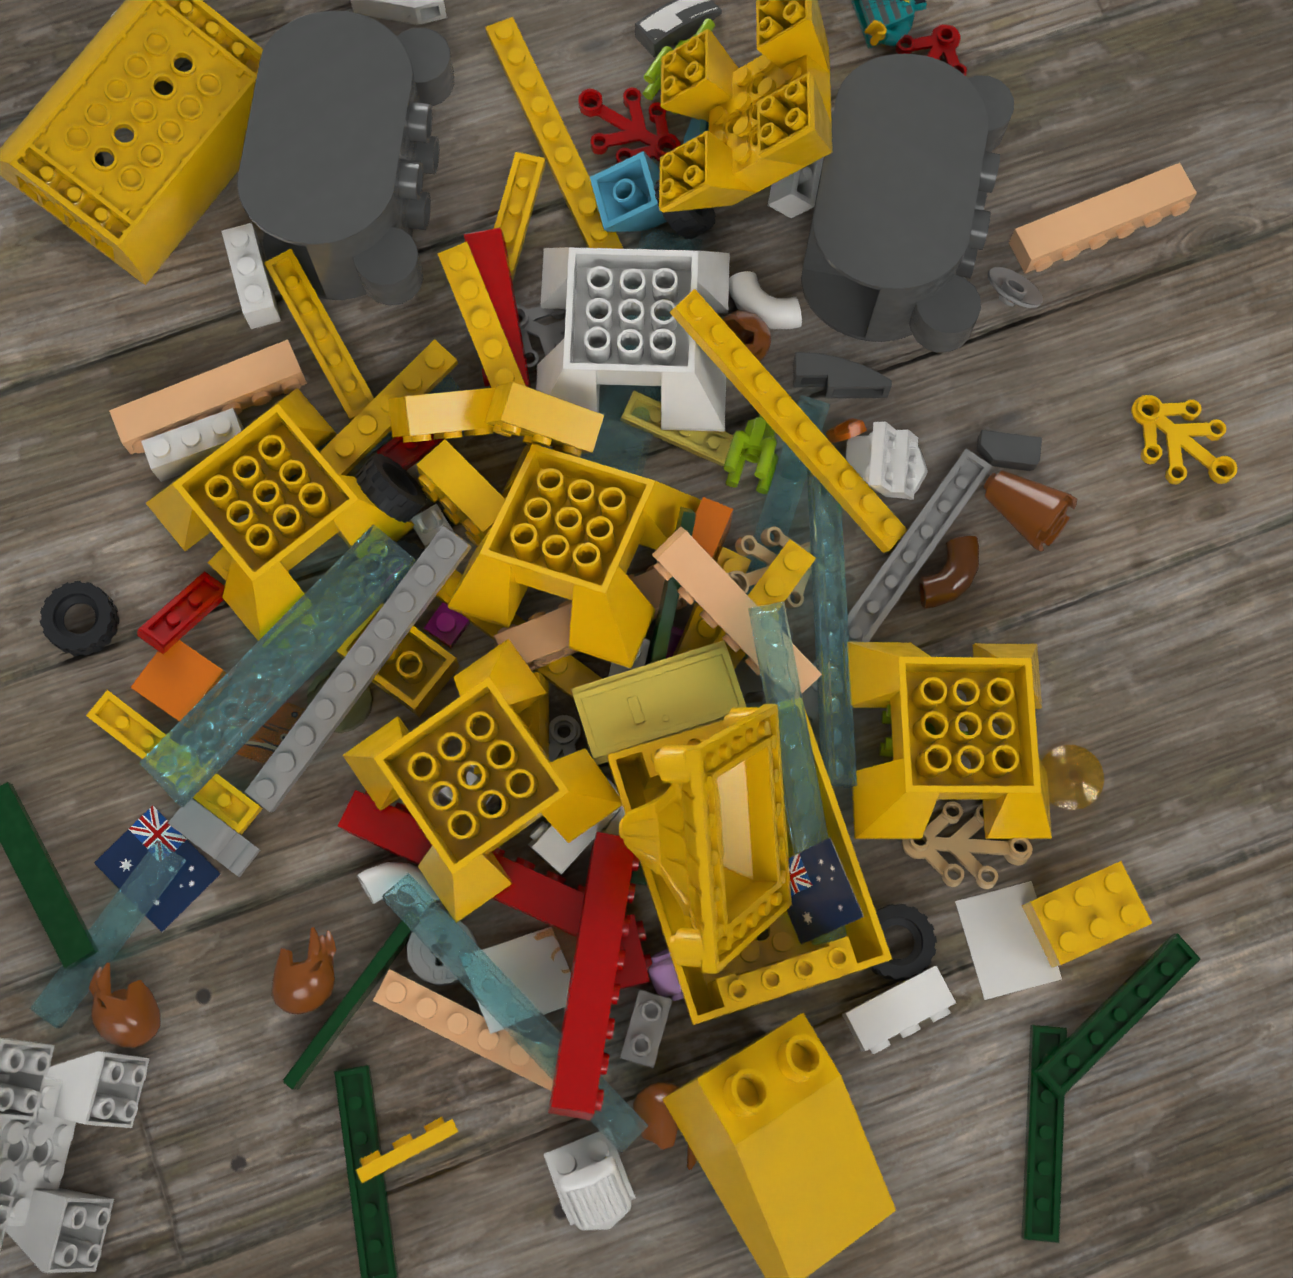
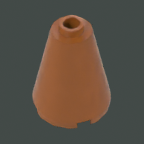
(1030, 507)

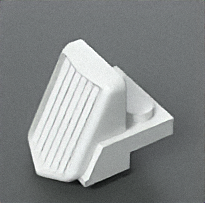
(888, 461)
(591, 1182)

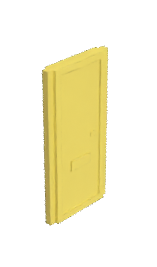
(658, 700)

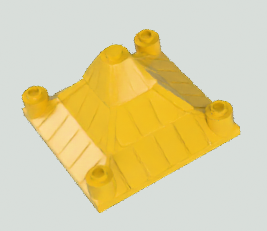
(719, 836)

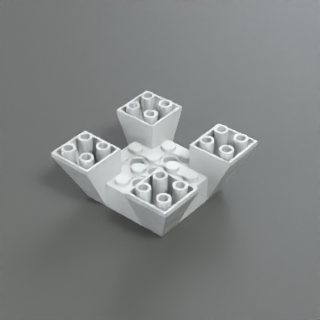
(665, 356)
(37, 1123)

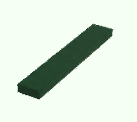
(669, 599)
(42, 882)
(348, 1007)
(1116, 1015)
(1043, 1143)
(370, 1198)

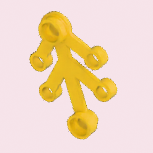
(1180, 436)

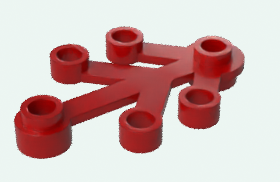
(938, 44)
(632, 130)

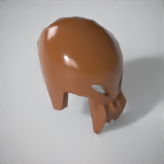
(751, 331)
(308, 983)
(128, 1015)
(661, 1125)

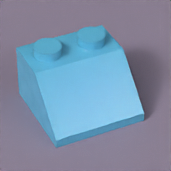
(628, 195)

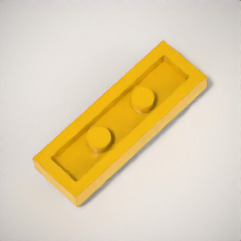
(405, 1148)

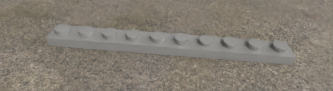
(909, 556)
(358, 669)

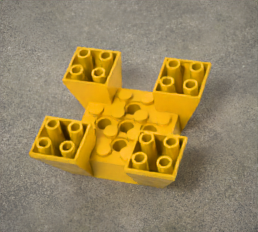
(760, 116)
(565, 508)
(261, 548)
(1005, 769)
(463, 834)

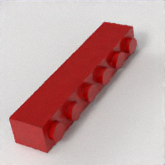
(493, 264)

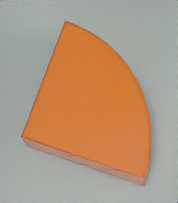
(846, 430)

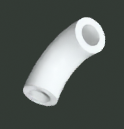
(775, 312)
(381, 878)

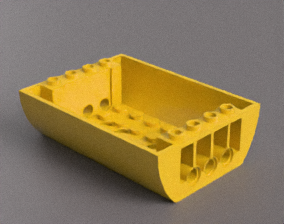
(181, 144)
(780, 962)

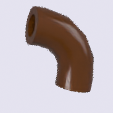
(955, 576)

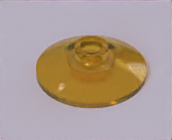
(1066, 792)

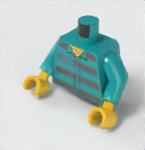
(886, 20)

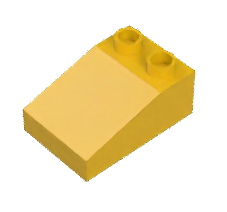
(784, 1150)

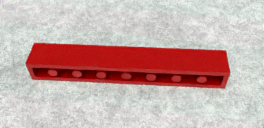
(531, 892)
(593, 979)

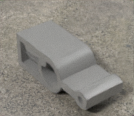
(214, 837)

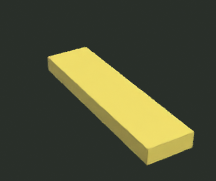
(705, 444)

